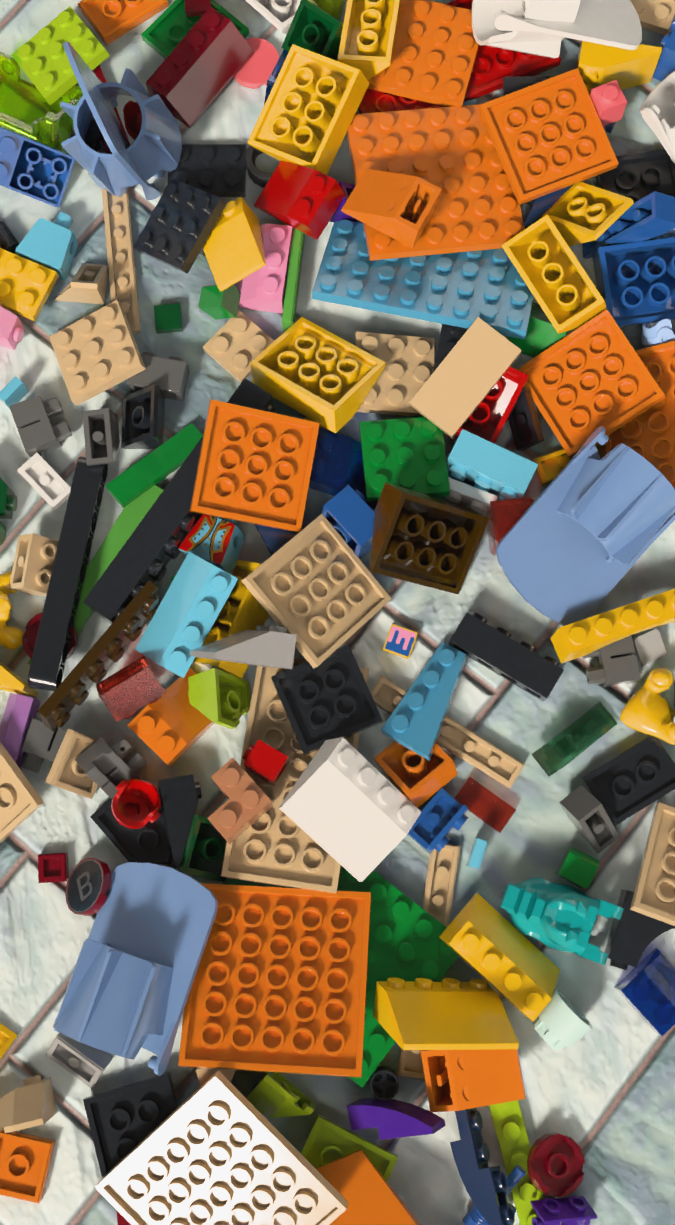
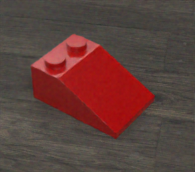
(300, 198)
(494, 410)

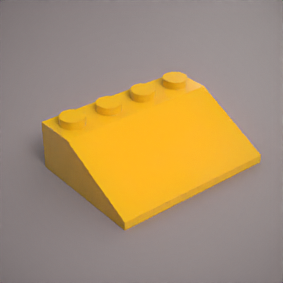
(309, 110)
(317, 373)
(443, 1015)

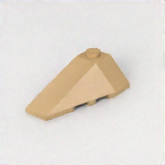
(27, 1105)

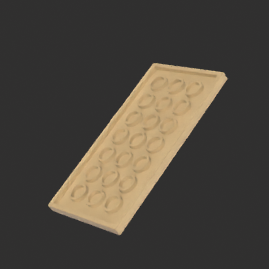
(274, 846)

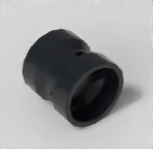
(385, 1088)

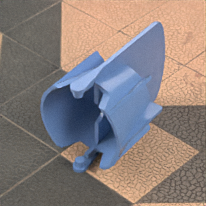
(154, 149)
(586, 530)
(139, 963)

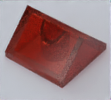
(503, 516)

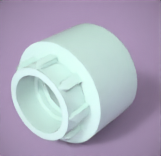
(561, 1022)

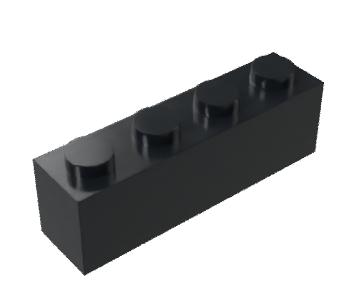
(505, 656)

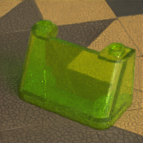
(28, 111)

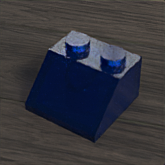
(652, 991)

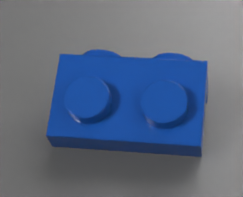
(437, 821)

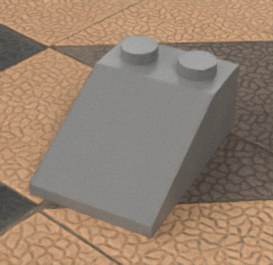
(257, 647)

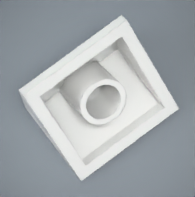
(277, 12)

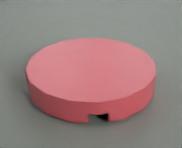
(259, 65)

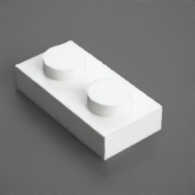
(45, 481)
(476, 498)

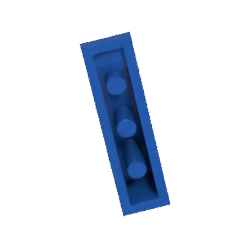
(642, 221)

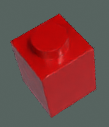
(265, 762)

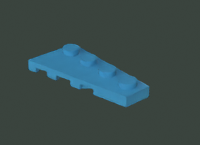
(422, 710)

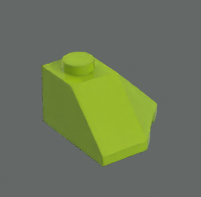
(219, 696)
(279, 1097)

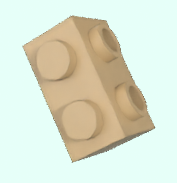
(33, 564)

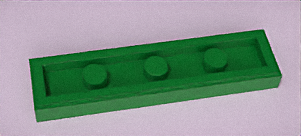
(154, 466)

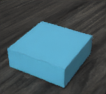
(13, 392)
(477, 853)

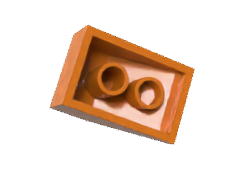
(171, 722)

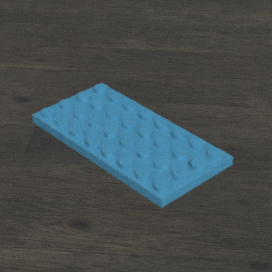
(430, 288)

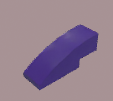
(393, 1118)

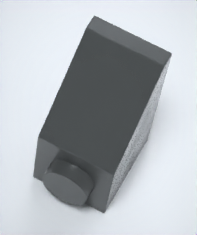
(101, 436)
(590, 818)

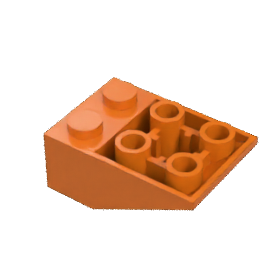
(393, 204)
(471, 1078)

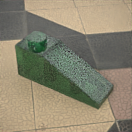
(574, 739)

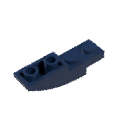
(483, 1183)

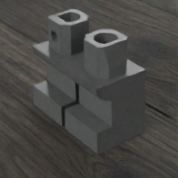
(36, 426)
(615, 670)
(41, 744)
(107, 767)

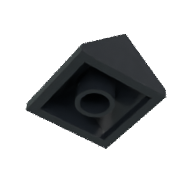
(143, 419)

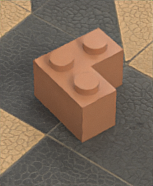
(244, 803)

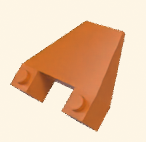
(367, 1191)

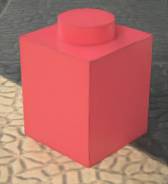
(609, 102)

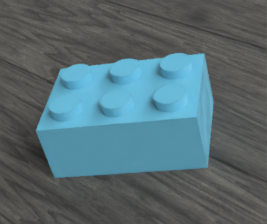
(489, 467)

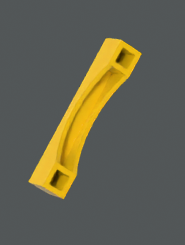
(608, 627)

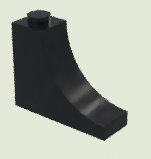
(631, 934)

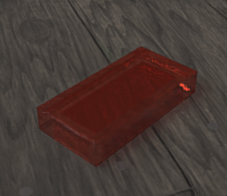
(485, 804)

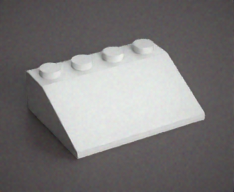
(349, 808)

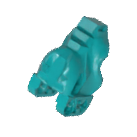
(557, 915)

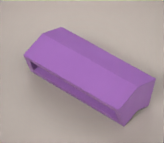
(16, 723)

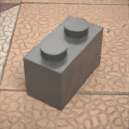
(168, 373)

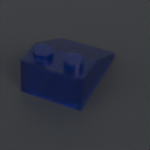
(337, 464)

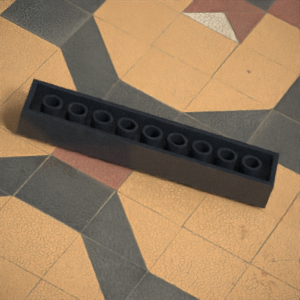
(161, 529)

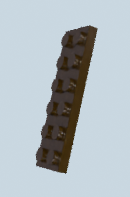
(93, 665)

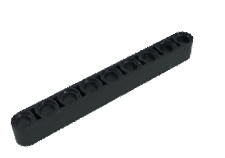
(67, 576)

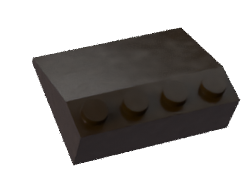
(424, 539)

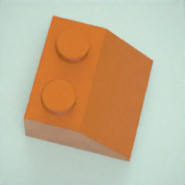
(414, 774)

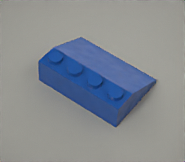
(637, 280)

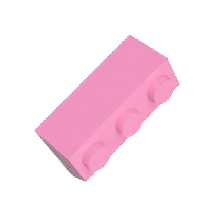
(266, 287)

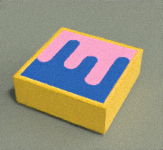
(400, 641)

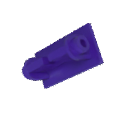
(568, 1210)

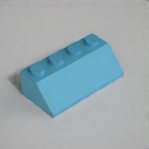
(186, 614)

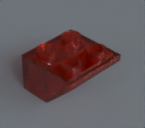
(130, 689)

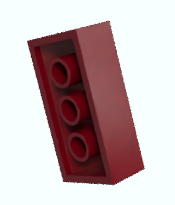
(200, 67)

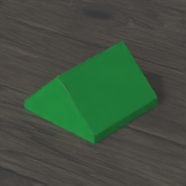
(539, 334)

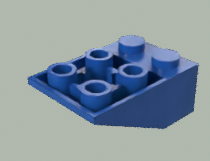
(33, 167)

